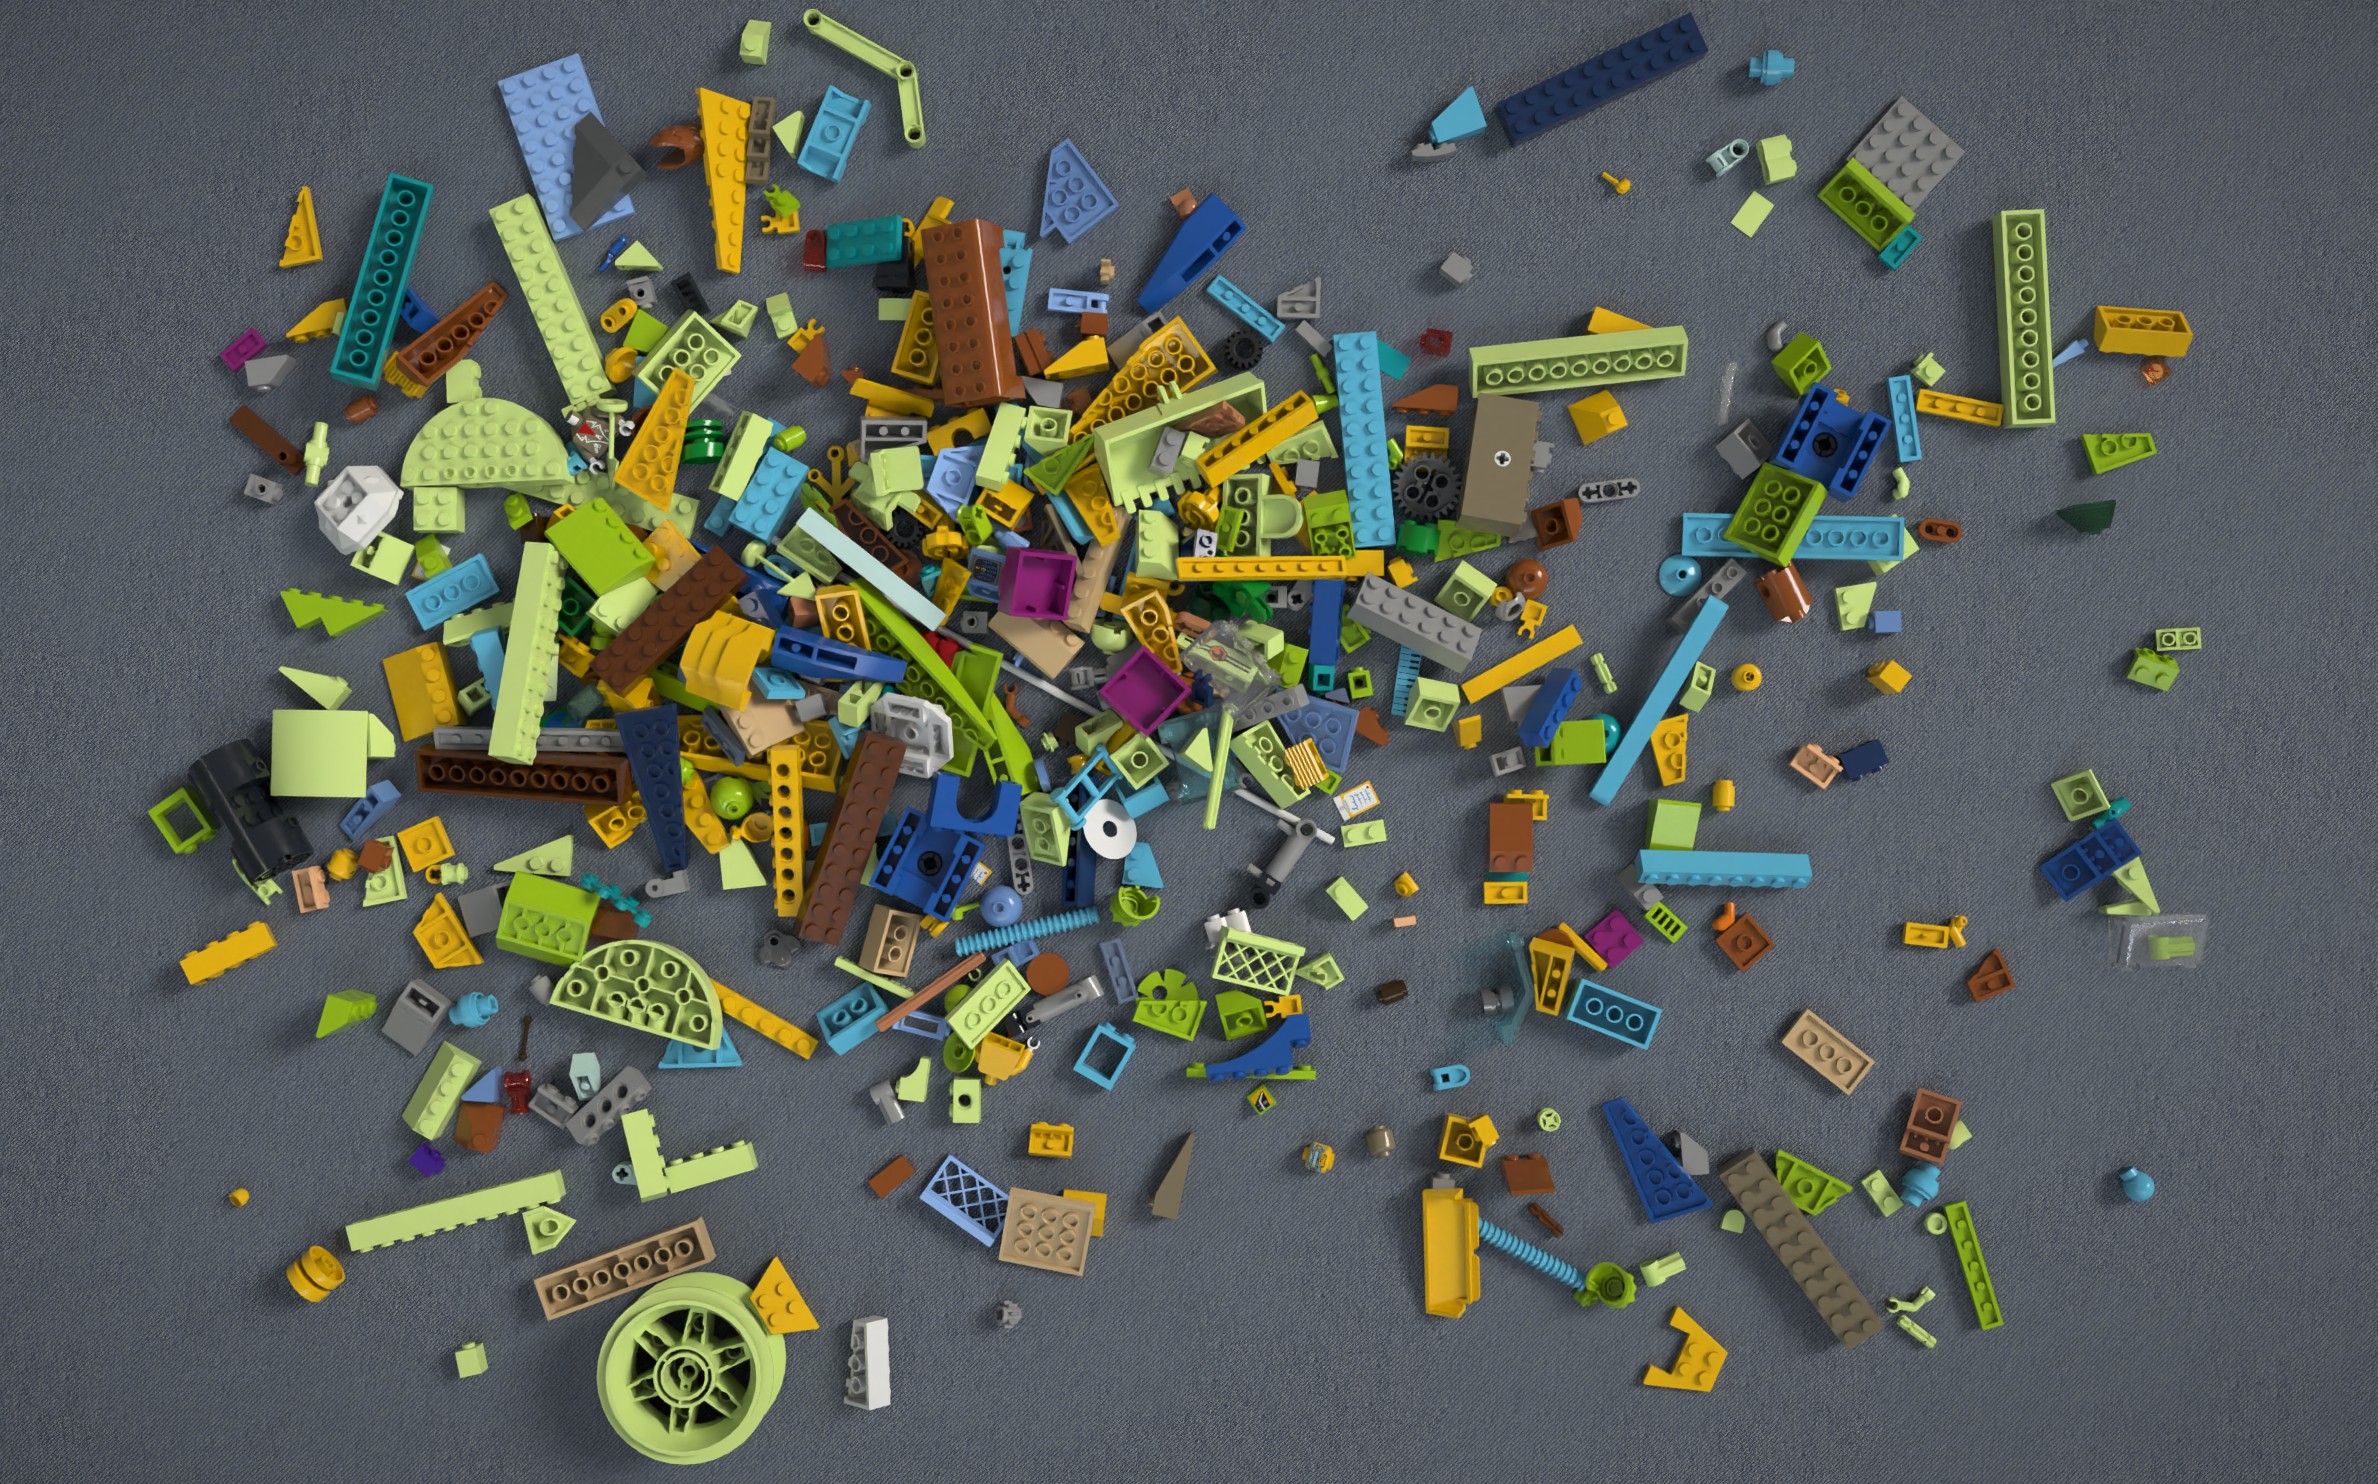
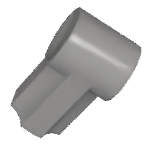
(885, 1097)

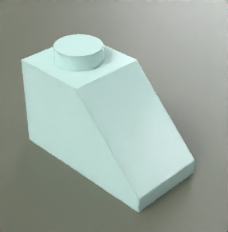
(585, 1075)

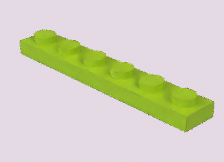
(1303, 1071)
(1972, 1265)

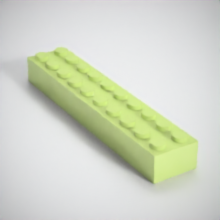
(552, 299)
(2023, 318)
(1578, 361)
(528, 654)

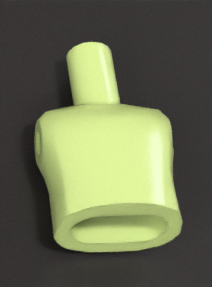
(1959, 1135)

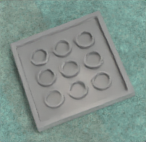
(1907, 153)

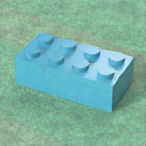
(769, 496)
(1612, 1013)

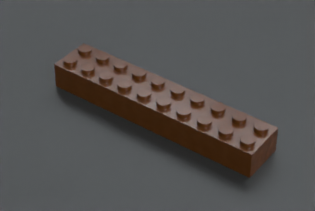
(550, 778)
(849, 837)

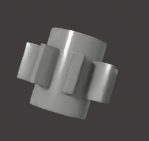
(1007, 1314)

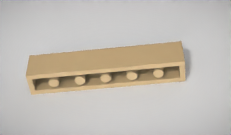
(1098, 568)

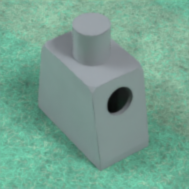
(1518, 701)

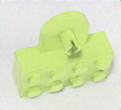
(1264, 514)

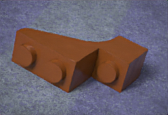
(1369, 727)

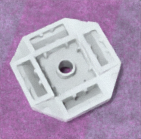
(357, 507)
(920, 726)

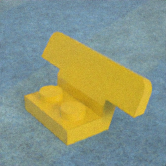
(933, 218)
(890, 401)
(1112, 602)

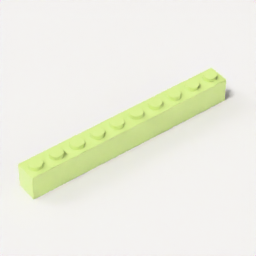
(456, 1210)

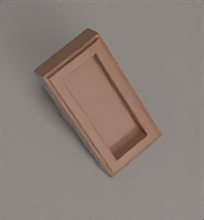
(1184, 204)

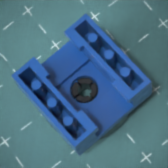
(1848, 437)
(904, 867)

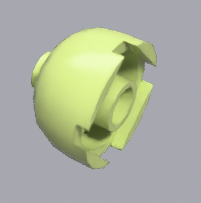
(1112, 635)

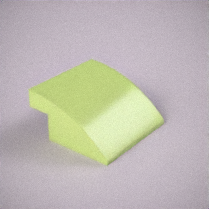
(319, 753)

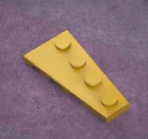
(1091, 500)
(701, 816)

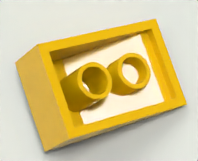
(1083, 359)

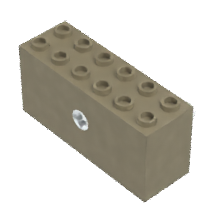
(1498, 465)

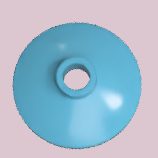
(1672, 582)

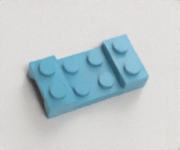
(833, 134)

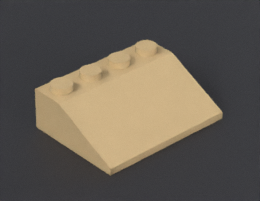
(763, 722)

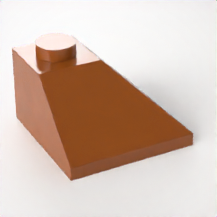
(1557, 523)
(479, 1126)

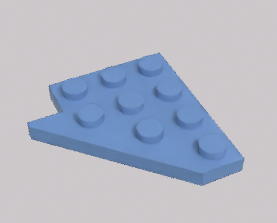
(1073, 195)
(1329, 727)

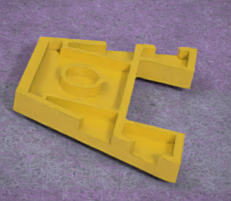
(1696, 1362)

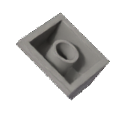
(1745, 448)

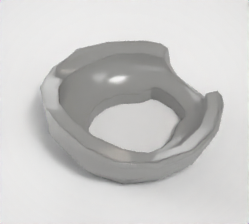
(1504, 609)

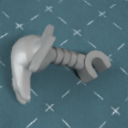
(1235, 961)

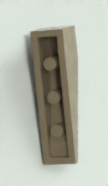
(1170, 1190)

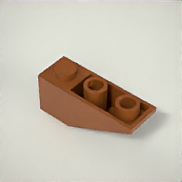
(1435, 399)

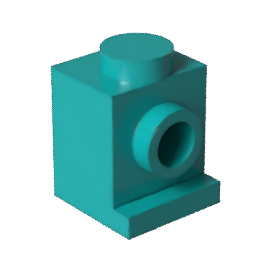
(1326, 680)

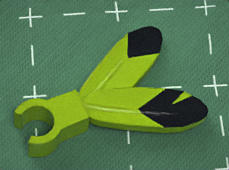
(759, 793)

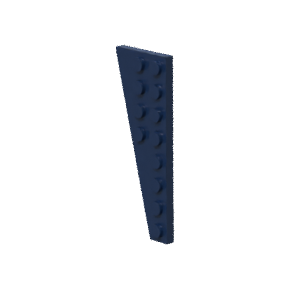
(654, 757)

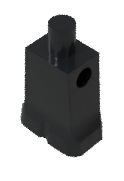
(899, 274)

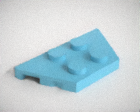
(689, 1056)

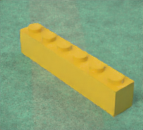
(1256, 438)

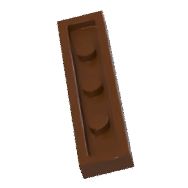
(269, 440)

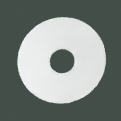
(1110, 847)

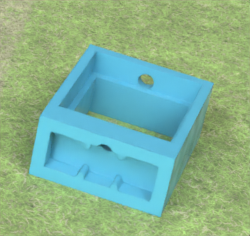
(1094, 1074)

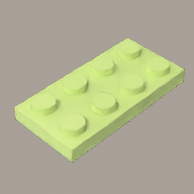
(987, 1003)

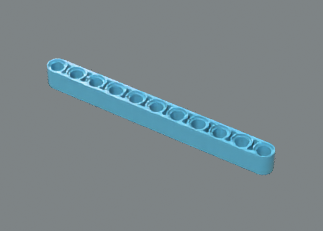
(1658, 700)

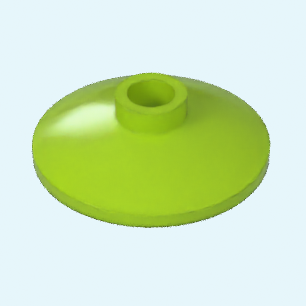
(956, 1054)

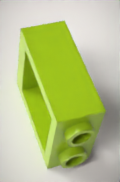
(183, 795)

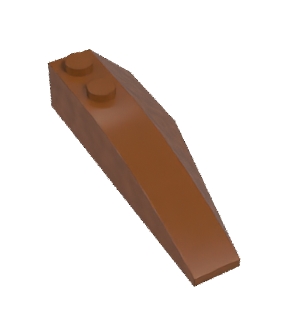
(450, 338)

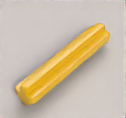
(1583, 949)

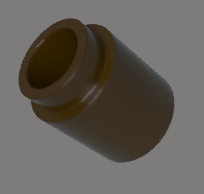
(1391, 992)

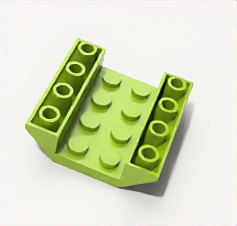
(546, 919)

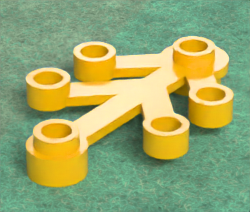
(835, 490)

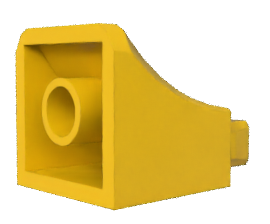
(642, 696)

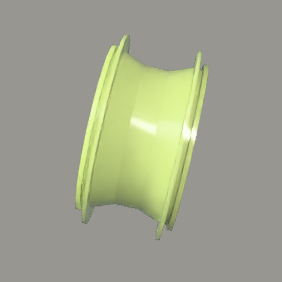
(626, 1393)

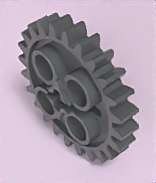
(1408, 478)

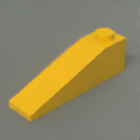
(1153, 625)

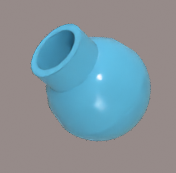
(2136, 1184)

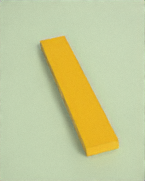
(1521, 664)

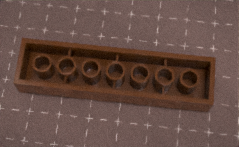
(669, 621)

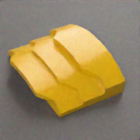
(722, 658)

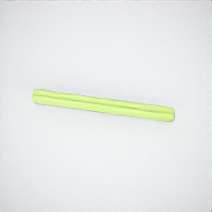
(1218, 772)

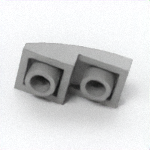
(1425, 153)

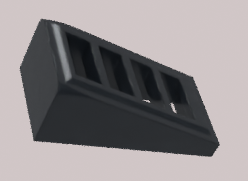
(688, 277)

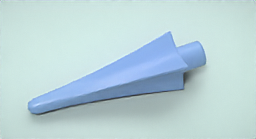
(2073, 349)

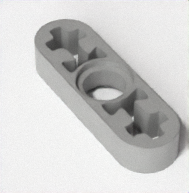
(1624, 494)

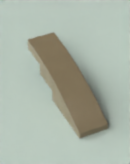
(760, 140)

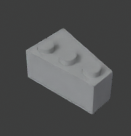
(890, 432)

